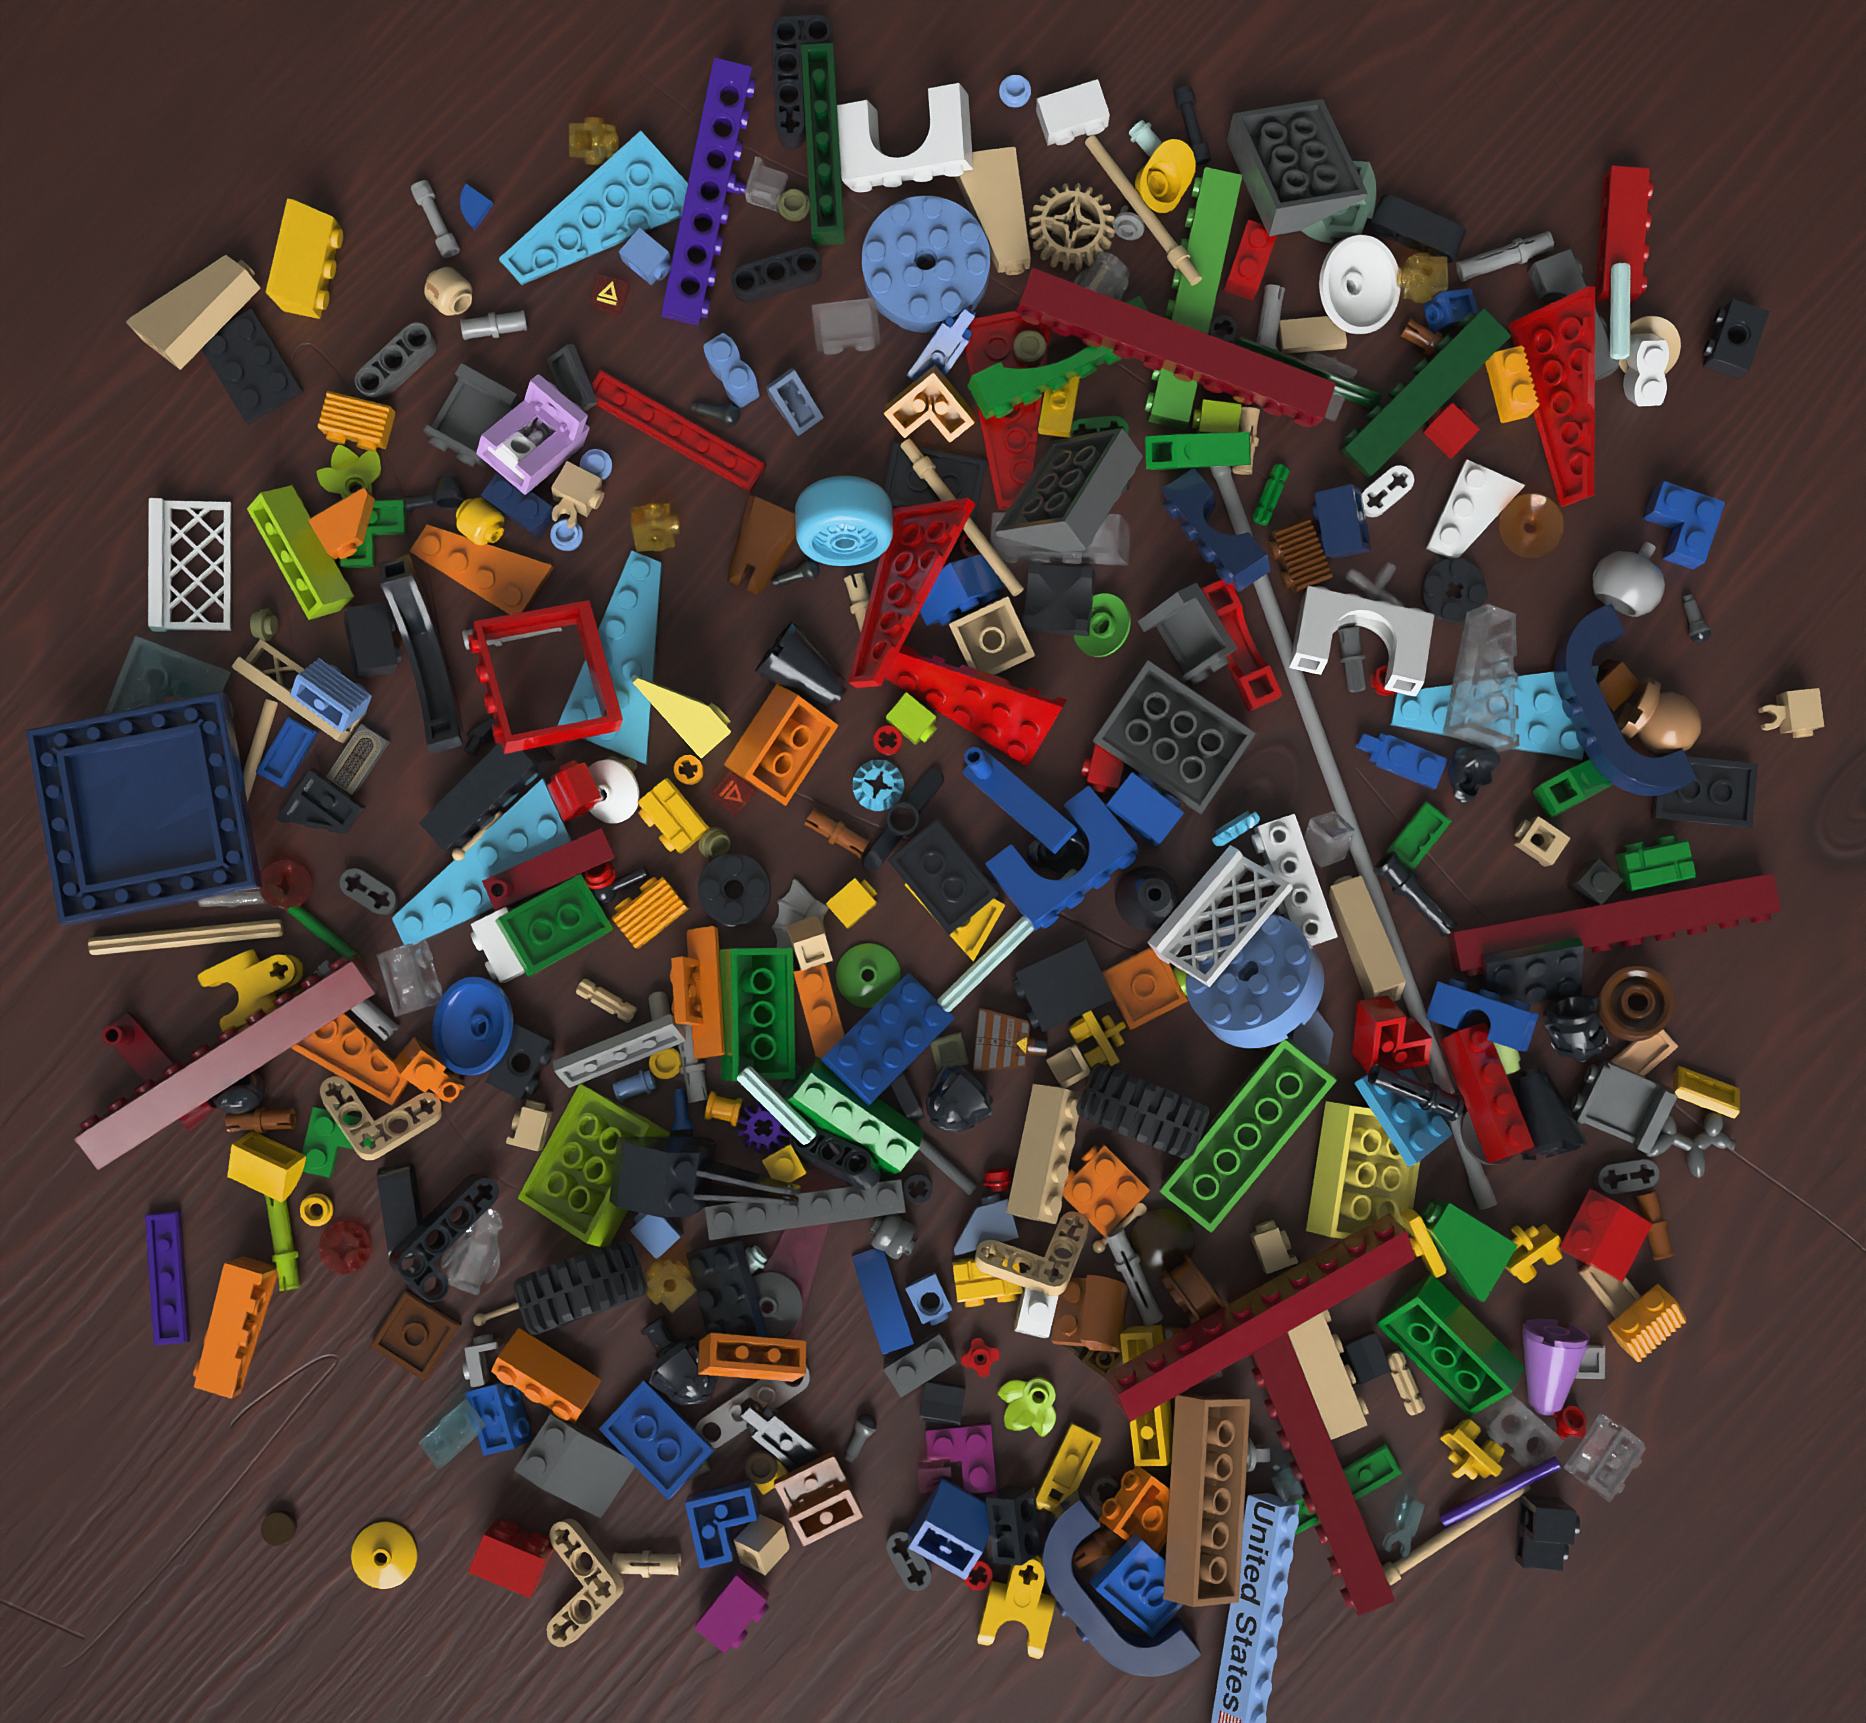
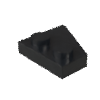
(321, 805)

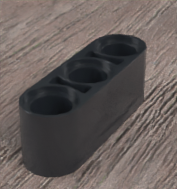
(1417, 228)
(786, 262)
(843, 1167)
(399, 1203)

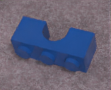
(1510, 1023)

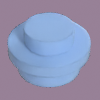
(1015, 91)
(597, 463)
(566, 538)

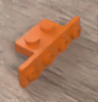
(699, 992)

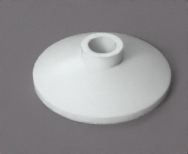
(620, 788)

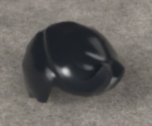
(1470, 770)
(1069, 856)
(241, 1095)

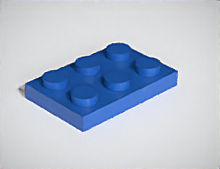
(657, 1439)
(1136, 1585)

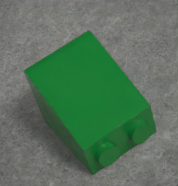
(1467, 1247)

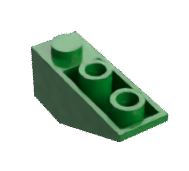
(1197, 450)
(1570, 788)

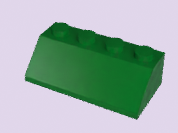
(758, 1012)
(837, 1110)
(1451, 1346)

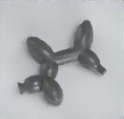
(1694, 1155)

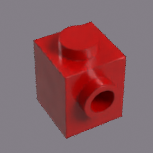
(1451, 429)
(1102, 771)

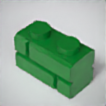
(1655, 865)

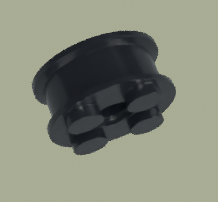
(730, 869)

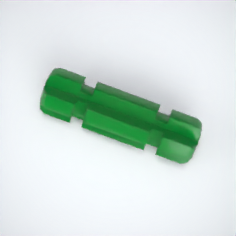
(1270, 494)

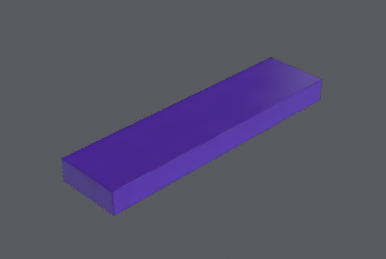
(167, 1277)

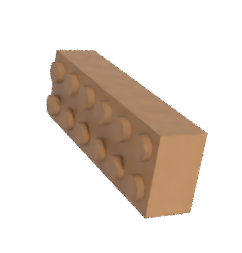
(1206, 1499)

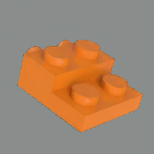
(1103, 1189)
(1139, 1508)

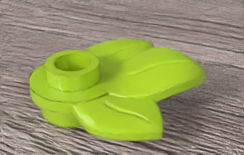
(349, 471)
(1026, 1409)

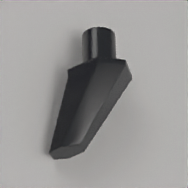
(479, 736)

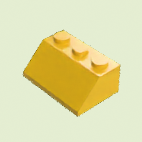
(304, 260)

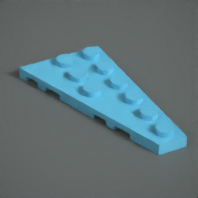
(624, 194)
(629, 647)
(1540, 725)
(458, 892)

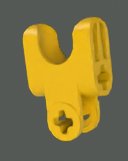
(254, 981)
(1019, 1601)

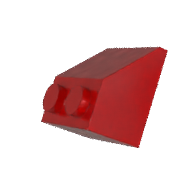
(1606, 1235)

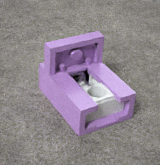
(549, 420)

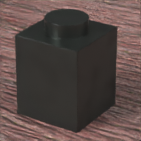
(1595, 882)

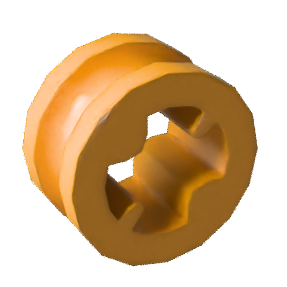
(694, 762)

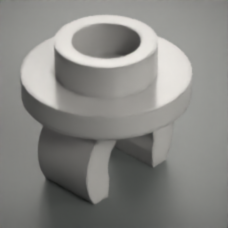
(1128, 225)
(1255, 1454)

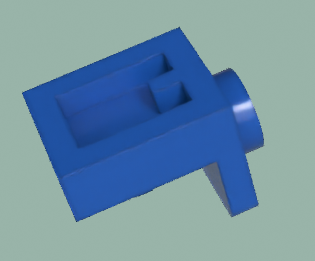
(1449, 308)

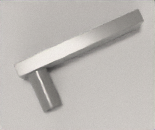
(625, 1047)

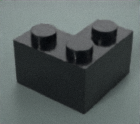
(1544, 1532)

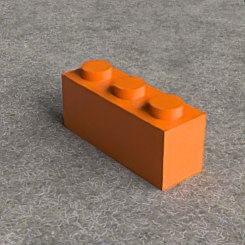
(820, 1008)
(752, 1357)
(545, 1376)

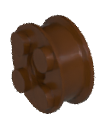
(1651, 988)
(1192, 1291)

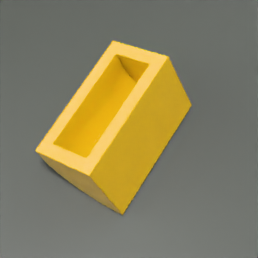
(265, 1165)

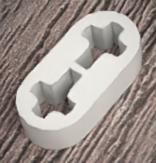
(1382, 484)

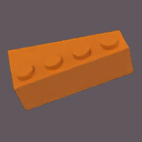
(235, 1325)

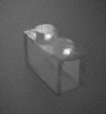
(846, 325)

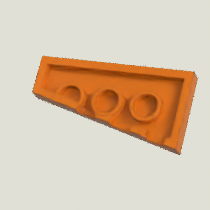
(488, 571)
(355, 1057)

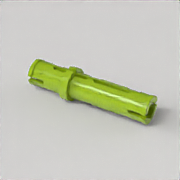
(283, 1245)

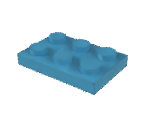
(1407, 1125)

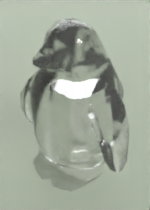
(1105, 276)
(474, 1254)

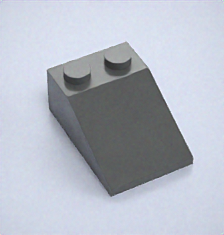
(575, 1465)

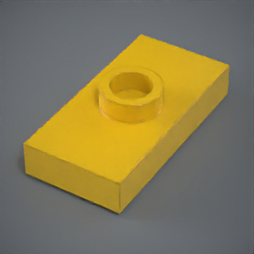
(1059, 410)
(1706, 1092)
(1422, 1242)

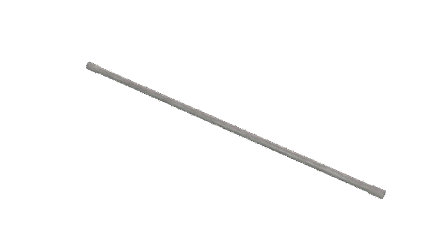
(1478, 1179)

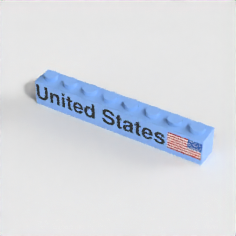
(1257, 1617)

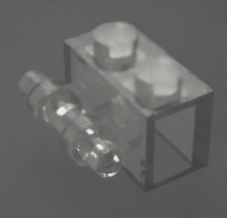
(1606, 1457)

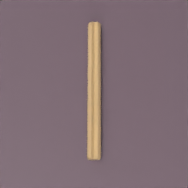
(185, 937)

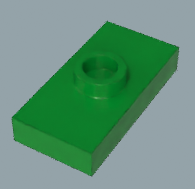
(1419, 835)

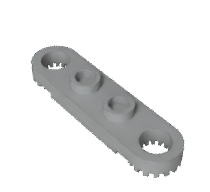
(762, 1391)

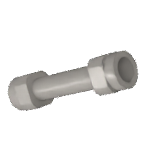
(445, 241)

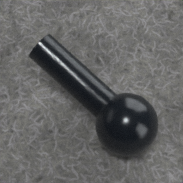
(608, 893)

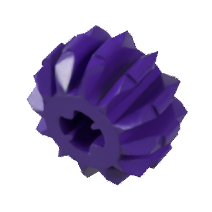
(763, 1138)

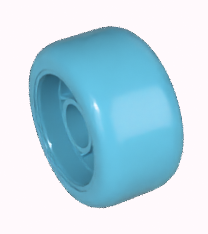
(843, 521)

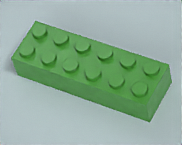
(1248, 1133)

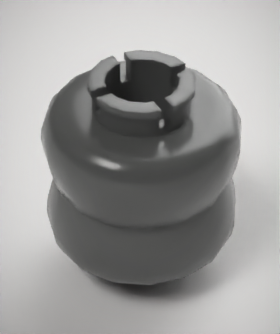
(893, 1235)

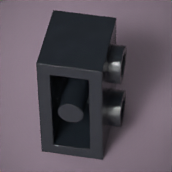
(371, 640)

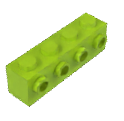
(299, 552)

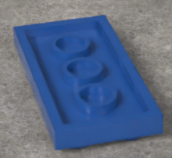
(887, 1039)

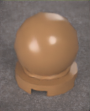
(1660, 720)

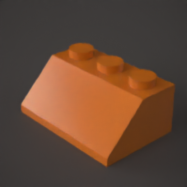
(781, 744)

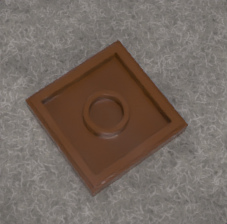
(415, 1334)

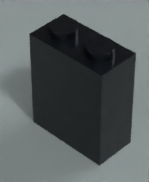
(1062, 986)

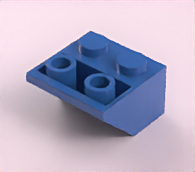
(951, 1529)

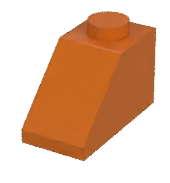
(344, 524)

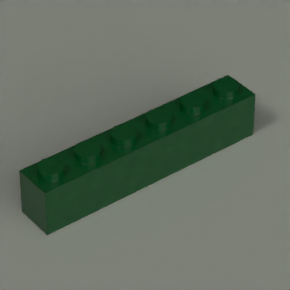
(822, 144)
(1425, 393)

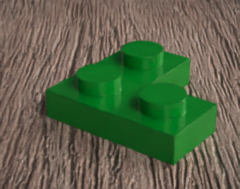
(386, 519)
(324, 1141)

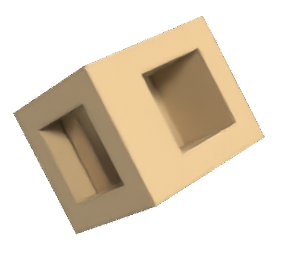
(1551, 838)
(530, 1126)
(1272, 1247)

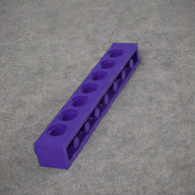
(724, 78)

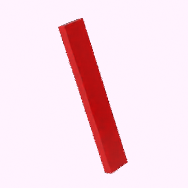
(677, 432)

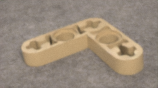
(371, 1129)
(1040, 1267)
(592, 1589)

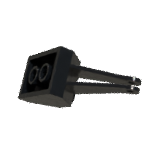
(676, 1176)

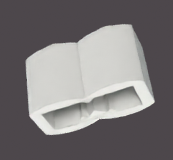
(1647, 361)

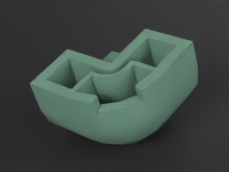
(1351, 219)

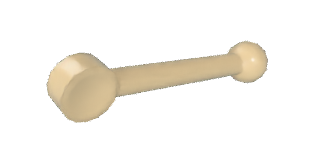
(459, 853)
(1138, 1210)
(480, 1319)

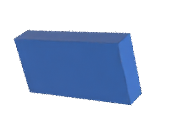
(287, 752)

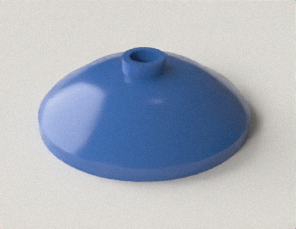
(472, 1026)

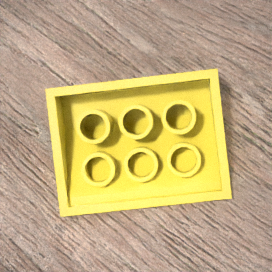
(692, 719)
(1357, 1174)

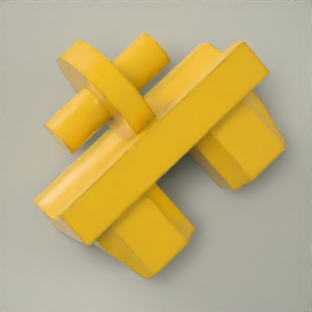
(1087, 1027)
(1531, 1247)
(1468, 1456)

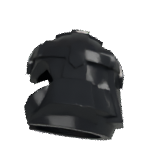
(1575, 1027)
(957, 1100)
(678, 1374)

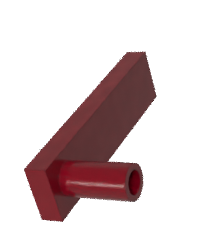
(548, 869)
(148, 1058)

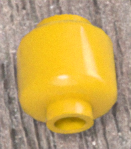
(480, 521)

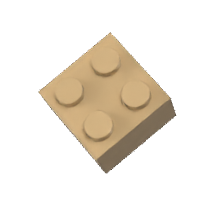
(992, 638)

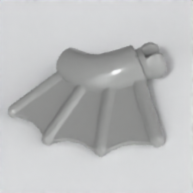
(796, 907)

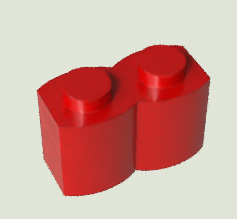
(574, 790)

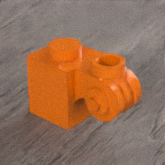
(426, 1071)

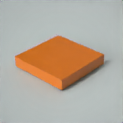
(1143, 988)

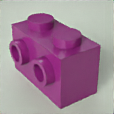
(732, 1611)

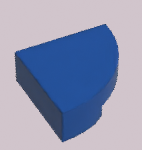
(474, 206)

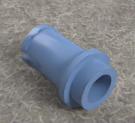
(634, 1085)

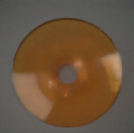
(1544, 517)

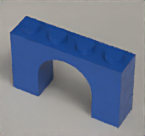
(1043, 898)

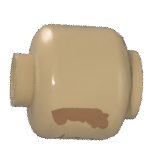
(448, 291)

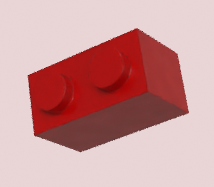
(1250, 261)

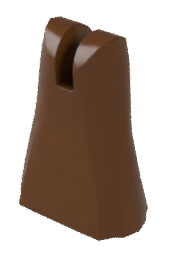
(762, 542)

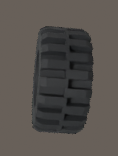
(1142, 1111)
(580, 1287)

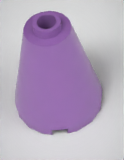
(1551, 1361)

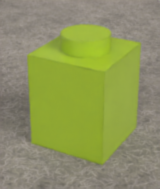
(1216, 417)
(912, 719)

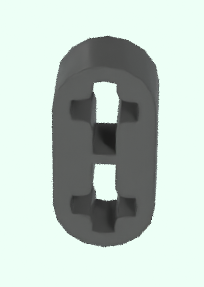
(373, 885)
(1627, 1183)
(902, 1563)

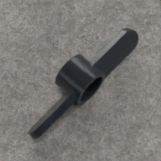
(890, 836)

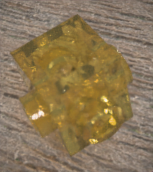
(592, 140)
(1423, 277)
(654, 527)
(677, 1291)

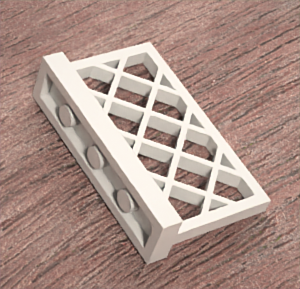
(160, 565)
(1202, 905)

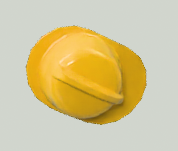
(1166, 175)

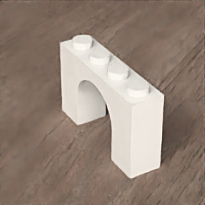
(944, 151)
(1402, 629)

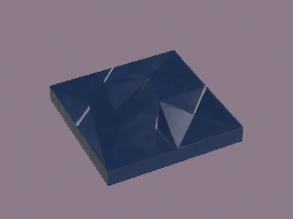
(144, 809)

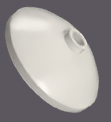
(1371, 280)

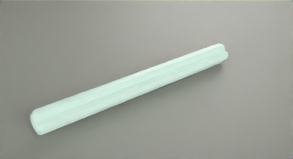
(988, 961)

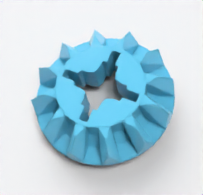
(864, 791)
(1235, 828)

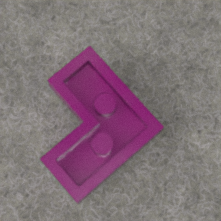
(972, 1447)

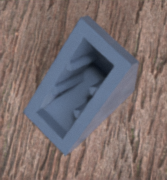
(794, 402)

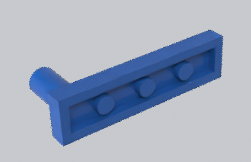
(1017, 799)

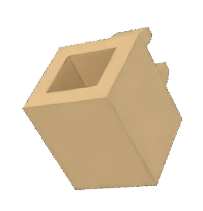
(576, 492)
(1796, 713)

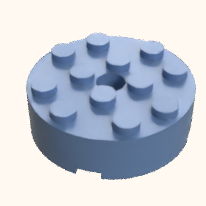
(929, 231)
(1263, 989)

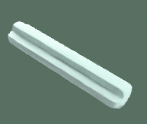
(1620, 311)
(777, 1105)

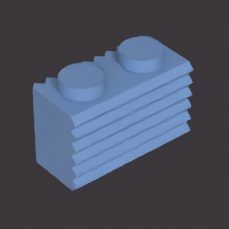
(330, 695)

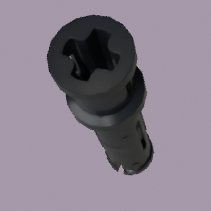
(1405, 883)
(1428, 1096)

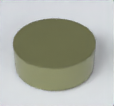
(1029, 347)

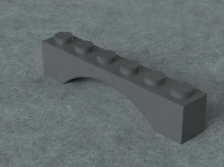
(814, 1208)

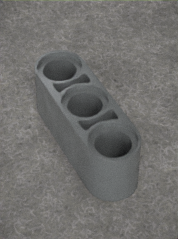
(399, 346)

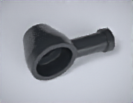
(446, 495)

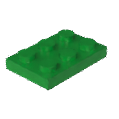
(554, 925)

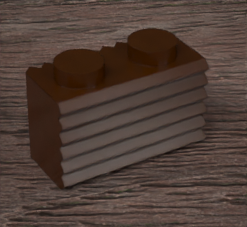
(1299, 556)

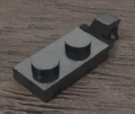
(779, 1434)

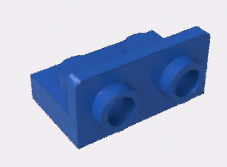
(504, 1415)

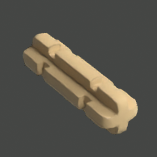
(606, 1000)
(1405, 1383)

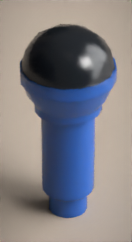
(682, 1125)

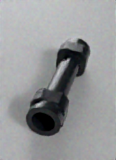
(1185, 101)

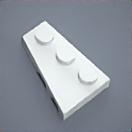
(1470, 508)

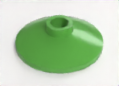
(1105, 610)
(850, 971)

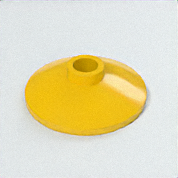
(392, 1541)

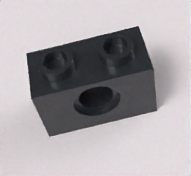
(1748, 325)
(506, 1074)

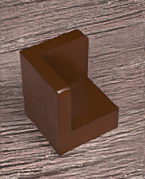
(1616, 683)

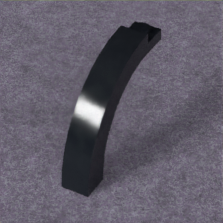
(425, 652)

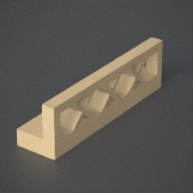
(279, 691)

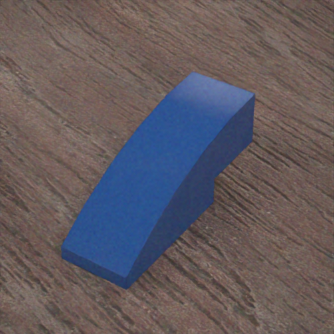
(882, 1300)

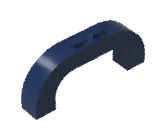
(1594, 721)
(1133, 1653)

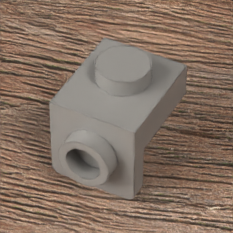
(475, 1365)

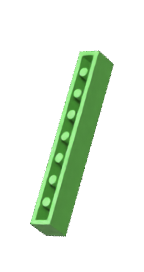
(1194, 305)

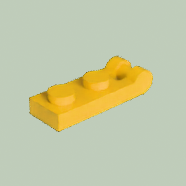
(1067, 1466)

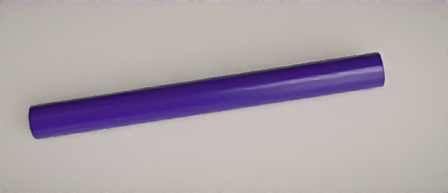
(1500, 1491)

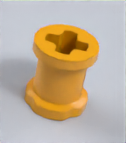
(723, 1108)

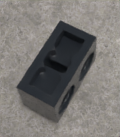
(1013, 1525)

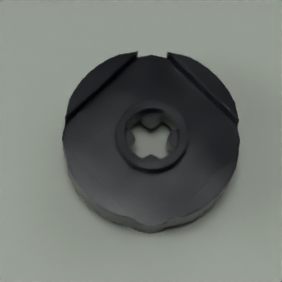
(1459, 573)

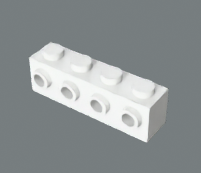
(1289, 859)

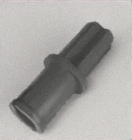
(1352, 658)

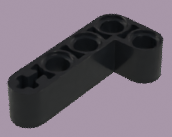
(792, 82)
(448, 1234)

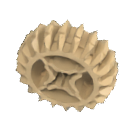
(1083, 226)

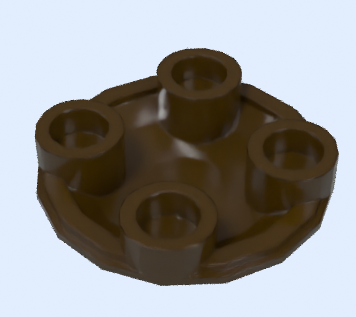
(1162, 1239)

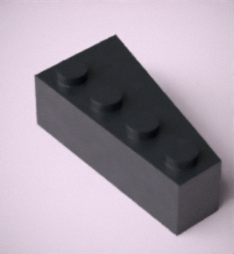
(483, 793)

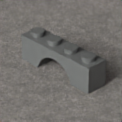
(1560, 277)

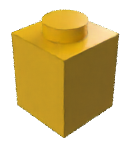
(852, 902)
(785, 1164)

